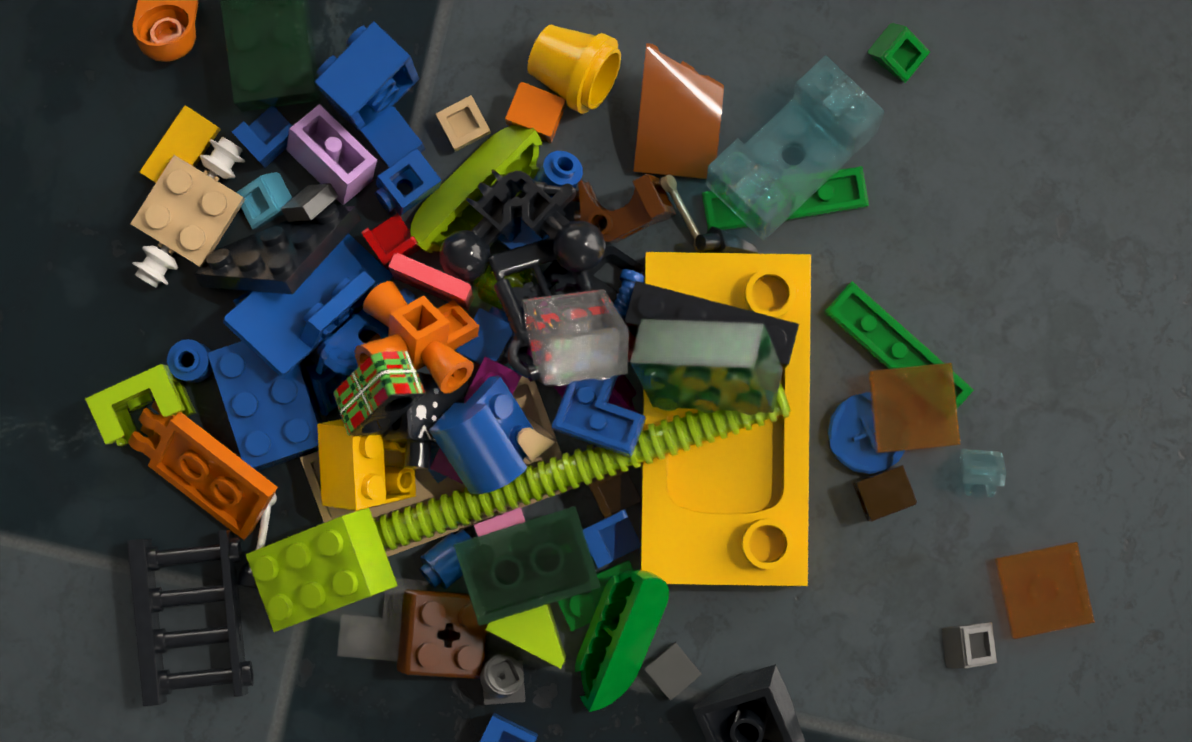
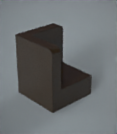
(614, 493)
(885, 493)

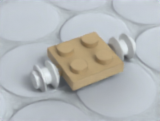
(188, 211)

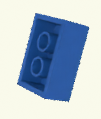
(366, 76)
(268, 413)

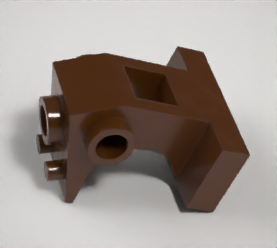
(647, 206)

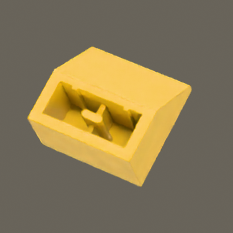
(361, 469)

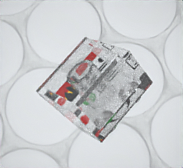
(576, 337)

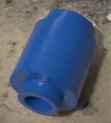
(560, 169)
(201, 367)
(441, 561)

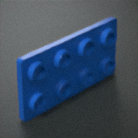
(290, 326)

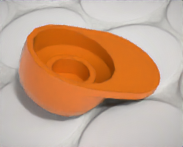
(165, 28)

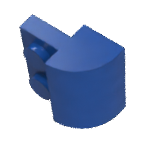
(482, 437)

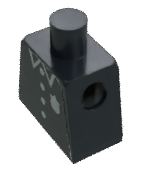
(415, 424)

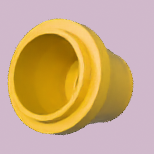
(575, 65)

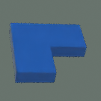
(590, 418)

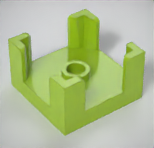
(112, 404)

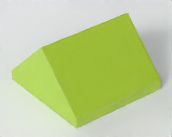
(533, 632)

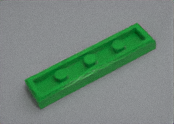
(840, 193)
(884, 335)

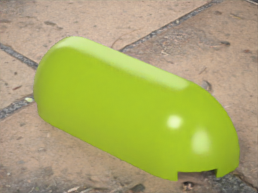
(446, 208)

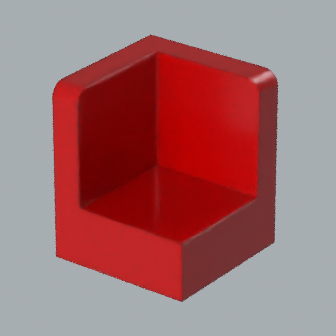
(391, 238)

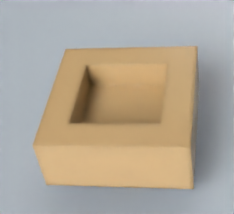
(463, 123)

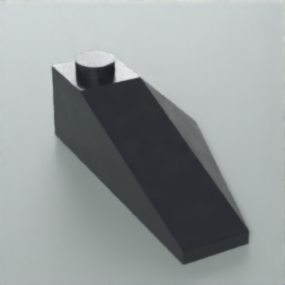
(750, 710)

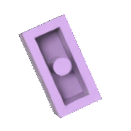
(331, 153)

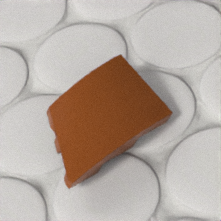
(677, 118)

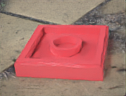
(431, 280)

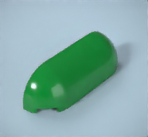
(620, 635)

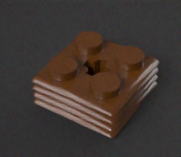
(425, 654)

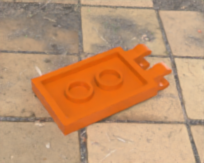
(204, 470)

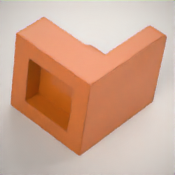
(536, 110)

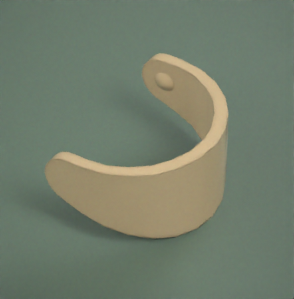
(534, 440)

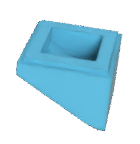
(264, 199)

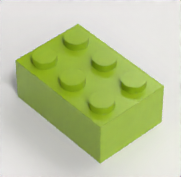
(321, 569)

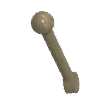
(669, 185)

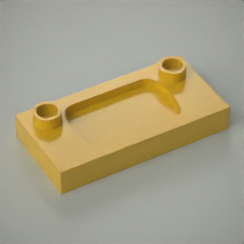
(743, 501)

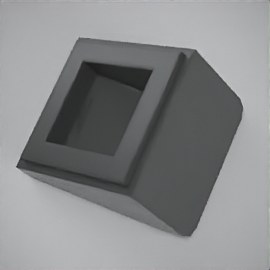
(969, 645)

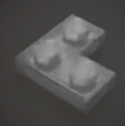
(377, 636)

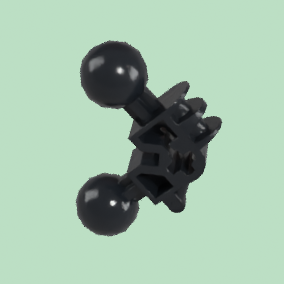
(576, 244)

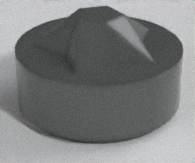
(501, 676)

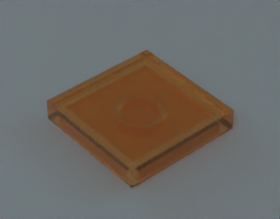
(914, 407)
(1044, 590)

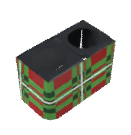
(378, 391)

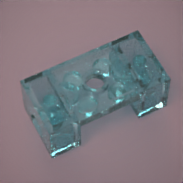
(824, 119)

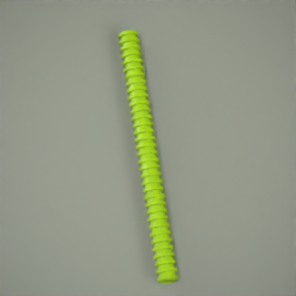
(567, 472)

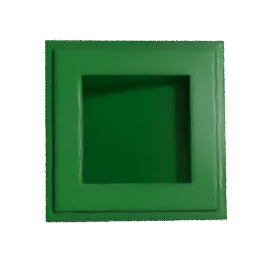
(898, 51)

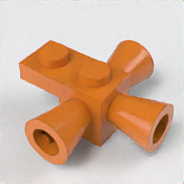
(423, 332)

